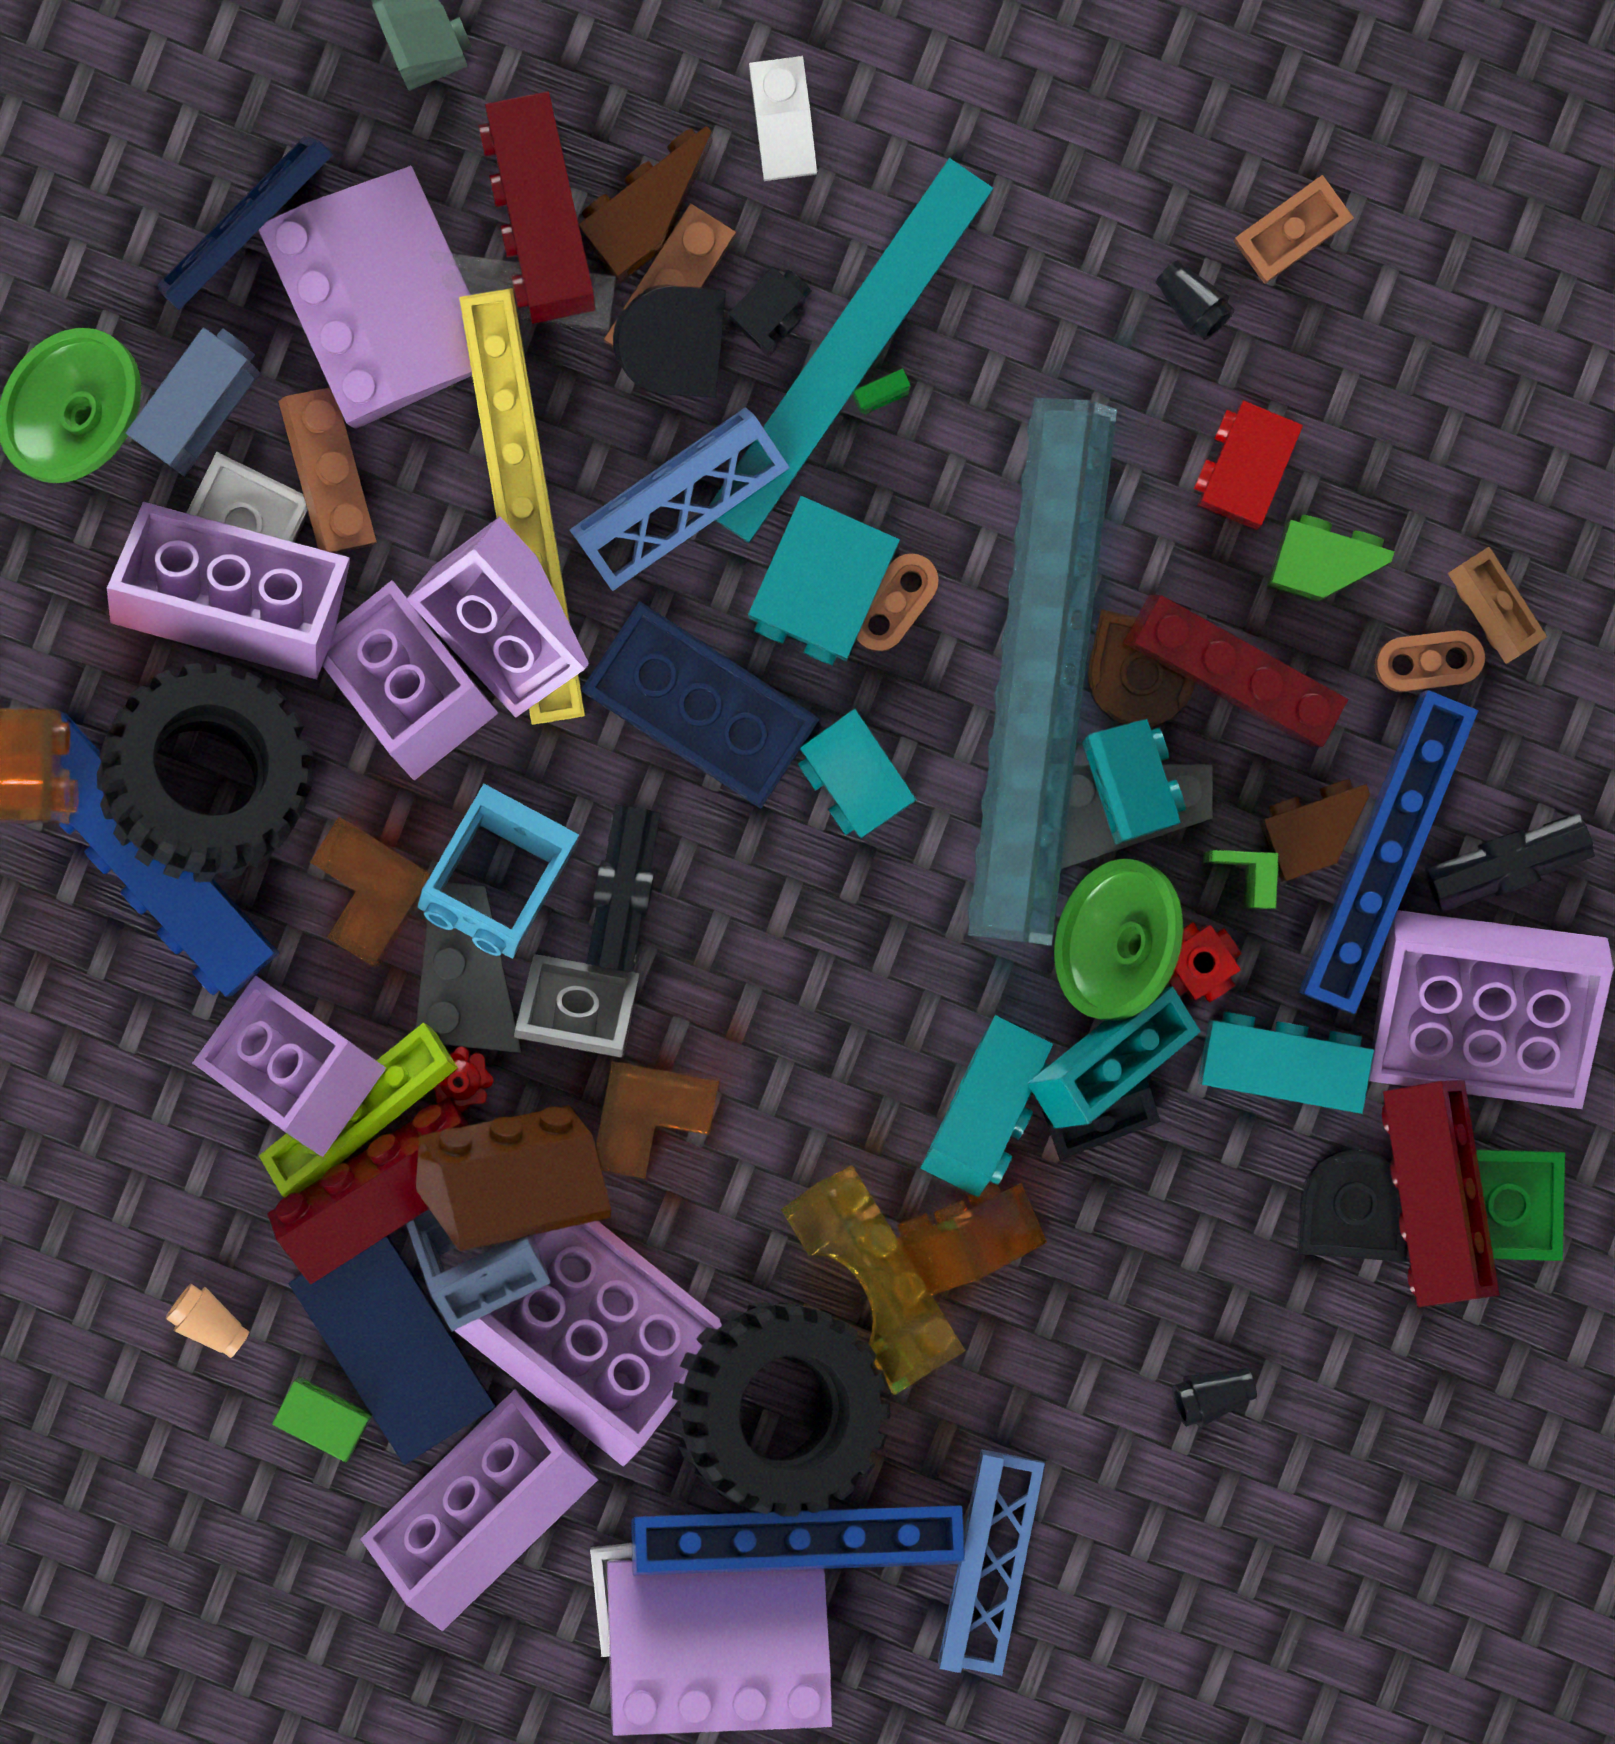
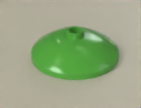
(69, 405)
(1118, 940)

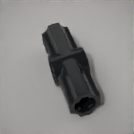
(1510, 862)
(623, 888)

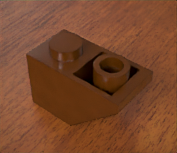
(1313, 833)

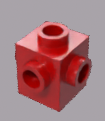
(1218, 979)

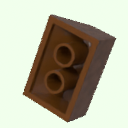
(512, 1177)

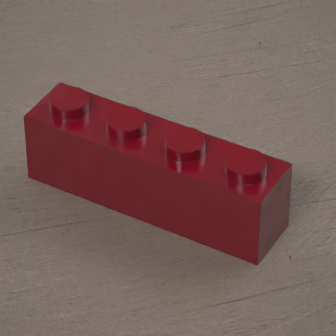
(539, 208)
(1235, 671)
(1440, 1193)
(359, 1199)

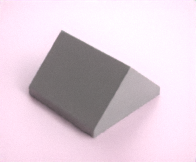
(577, 1006)

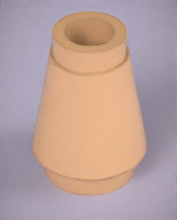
(207, 1321)

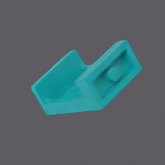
(822, 581)

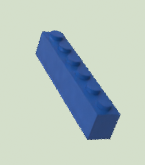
(1388, 851)
(192, 914)
(797, 1542)

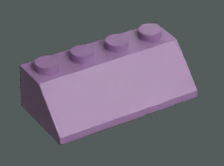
(228, 590)
(478, 1510)

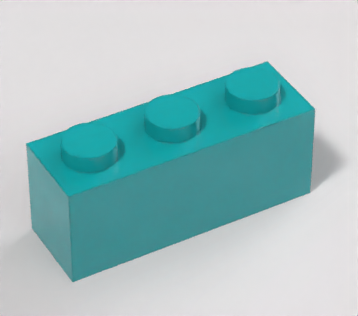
(1112, 1061)
(1286, 1063)
(987, 1108)

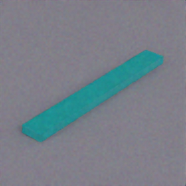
(858, 338)

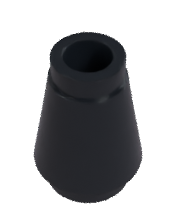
(1195, 300)
(1212, 1395)

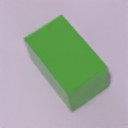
(322, 1419)

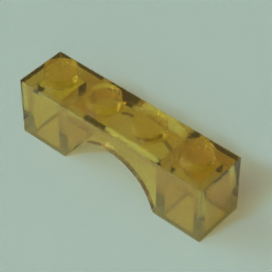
(908, 1328)

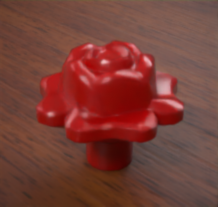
(467, 1082)

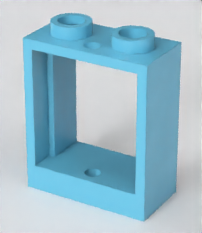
(519, 826)

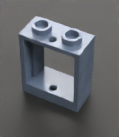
(195, 399)
(479, 1283)

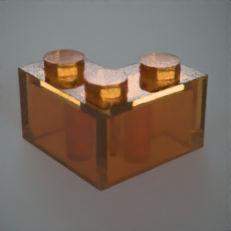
(31, 774)
(385, 889)
(638, 1102)
(971, 1239)

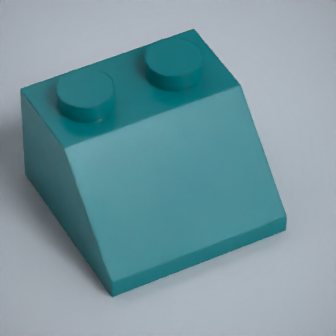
(855, 775)
(1133, 781)

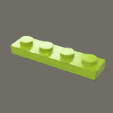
(411, 1072)

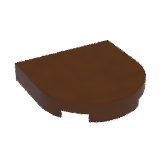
(1129, 682)

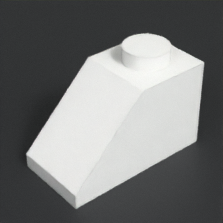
(783, 118)

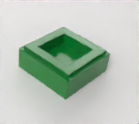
(882, 392)

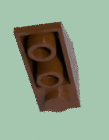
(641, 217)

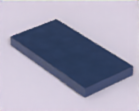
(243, 221)
(700, 704)
(395, 1349)

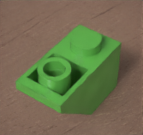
(1320, 562)

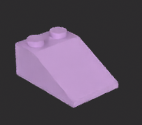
(501, 617)
(404, 681)
(289, 1066)

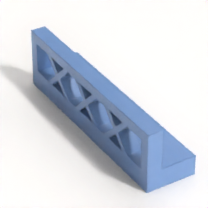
(668, 481)
(970, 1571)

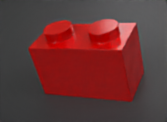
(1248, 464)

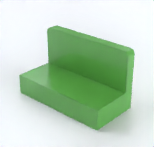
(1260, 875)

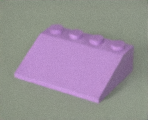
(372, 294)
(1490, 1007)
(597, 1338)
(717, 1651)

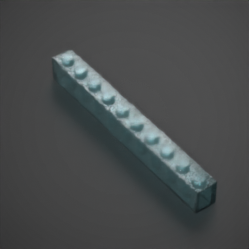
(1042, 670)

